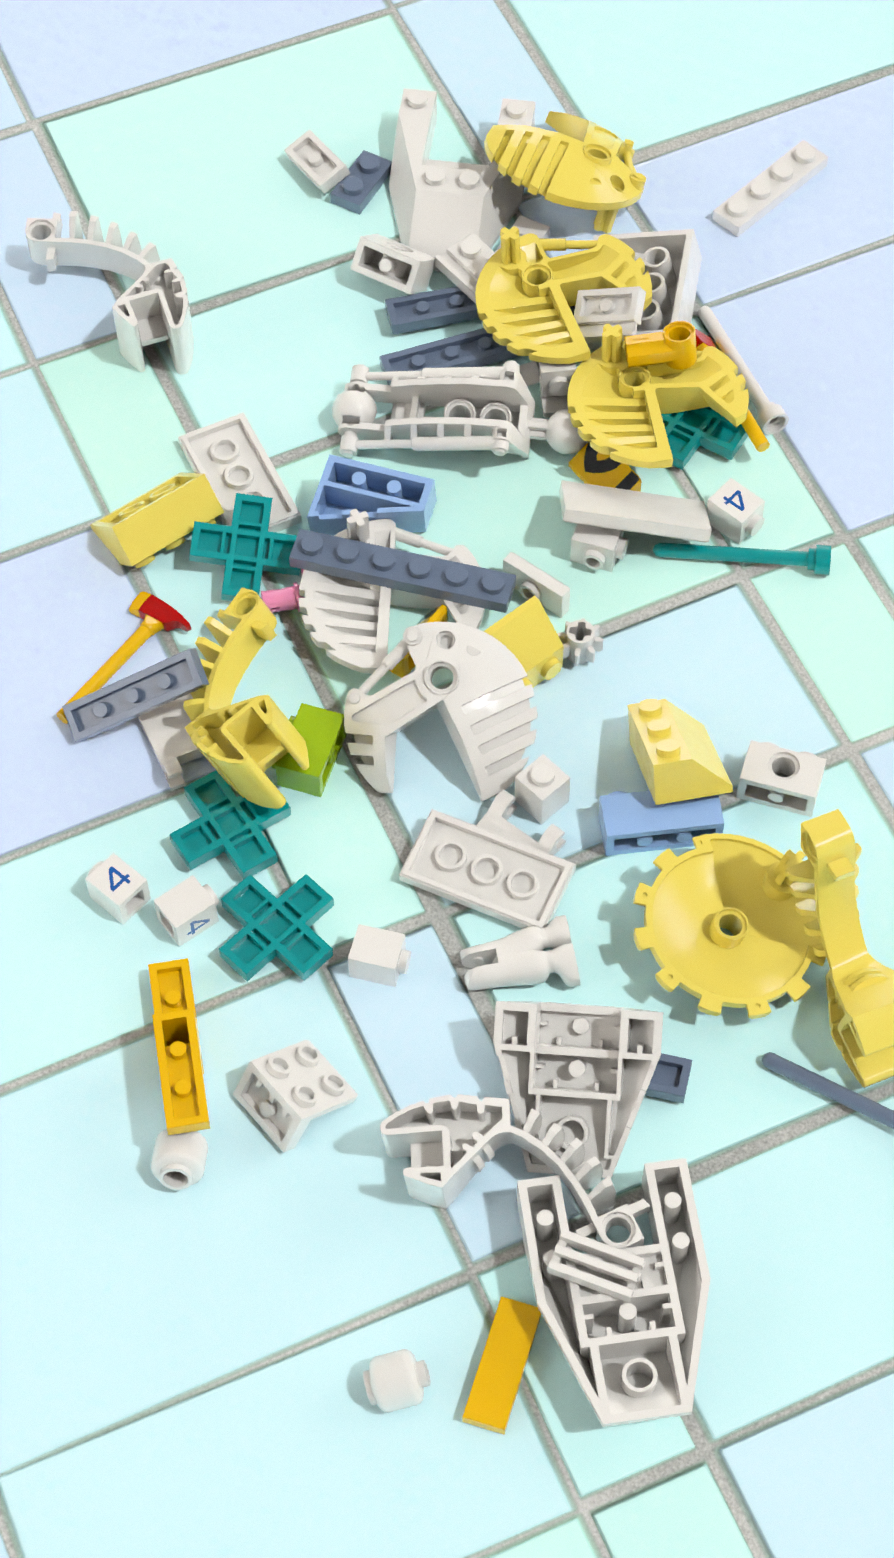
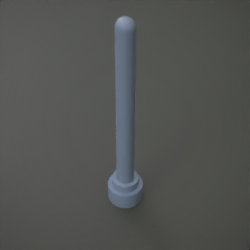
(829, 1088)

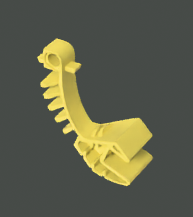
(250, 734)
(857, 984)

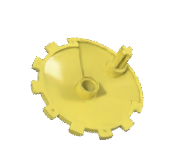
(734, 887)

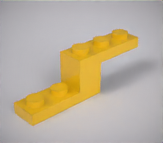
(178, 1047)

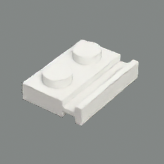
(464, 263)
(609, 305)

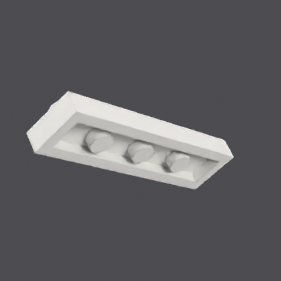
(770, 188)

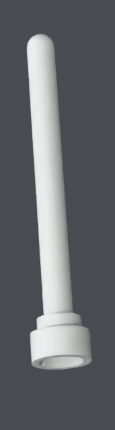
(770, 415)

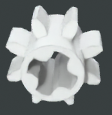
(581, 641)

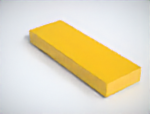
(502, 1365)

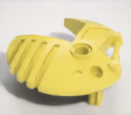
(569, 167)
(529, 296)
(623, 406)

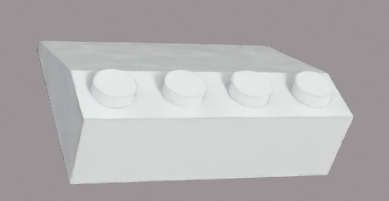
(674, 270)

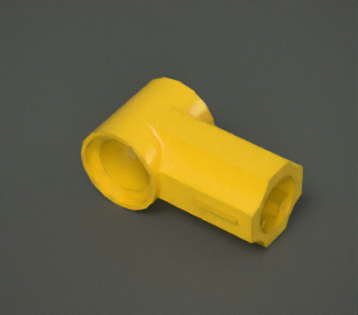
(672, 346)

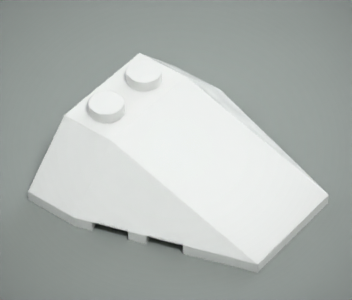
(578, 1070)

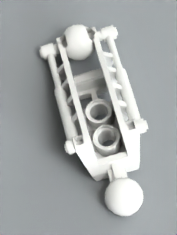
(490, 399)

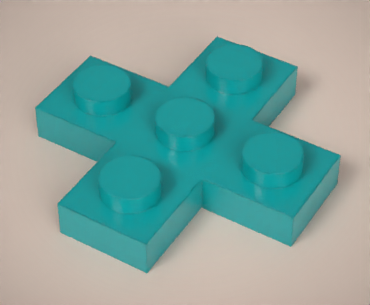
(701, 428)
(244, 547)
(226, 826)
(276, 927)

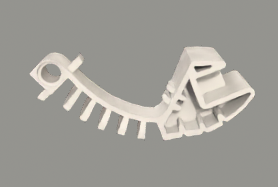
(150, 309)
(458, 1134)

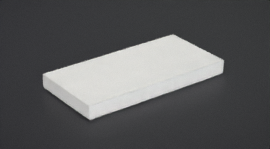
(238, 463)
(634, 511)
(487, 871)

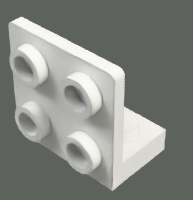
(290, 1090)

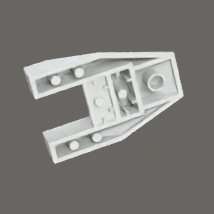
(448, 200)
(638, 1355)

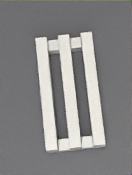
(600, 1250)

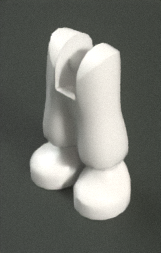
(521, 959)

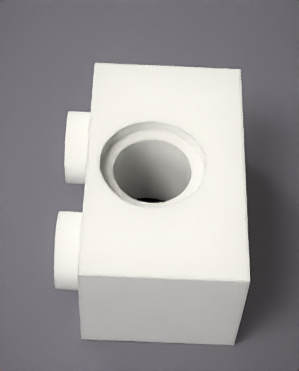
(393, 263)
(793, 793)

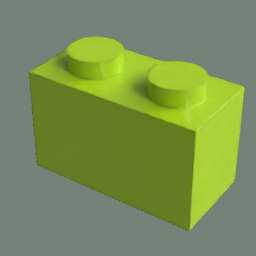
(324, 738)

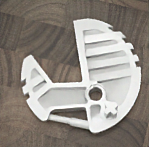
(353, 615)
(482, 708)

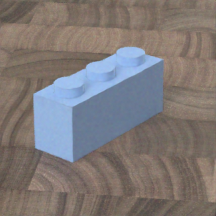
(637, 825)

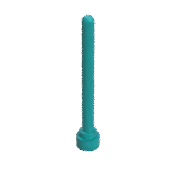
(815, 559)

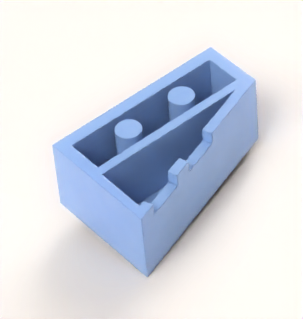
(373, 489)

